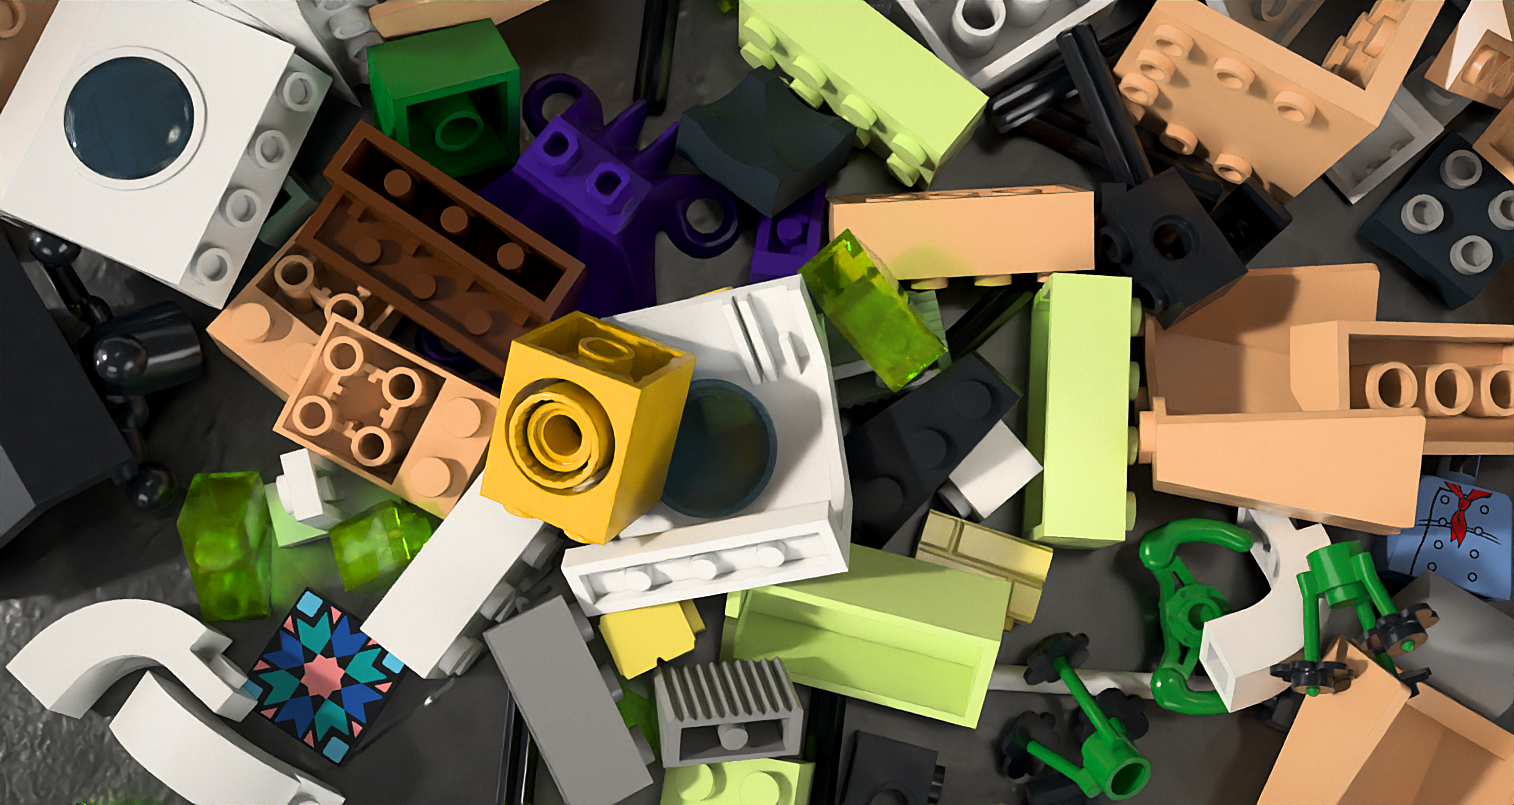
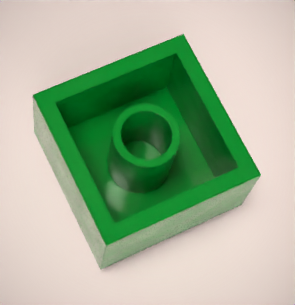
(449, 97)

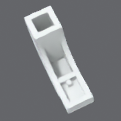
(1247, 642)
(97, 645)
(203, 757)

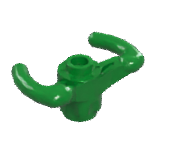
(1186, 608)

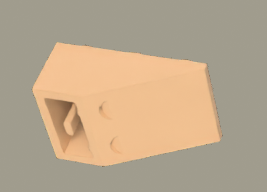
(284, 312)
(391, 416)

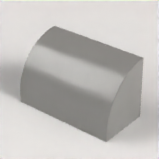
(1467, 647)

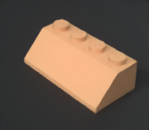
(971, 232)
(1447, 369)

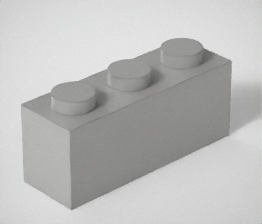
(570, 704)

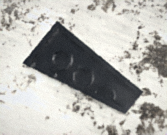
(919, 442)

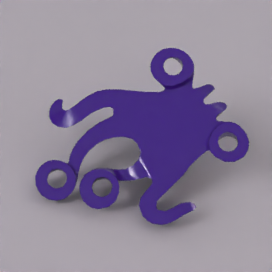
(599, 203)

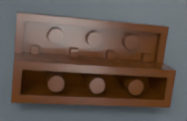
(437, 250)

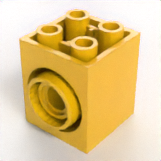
(586, 426)

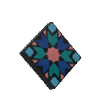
(323, 678)

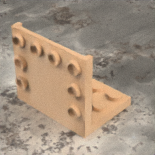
(1257, 105)

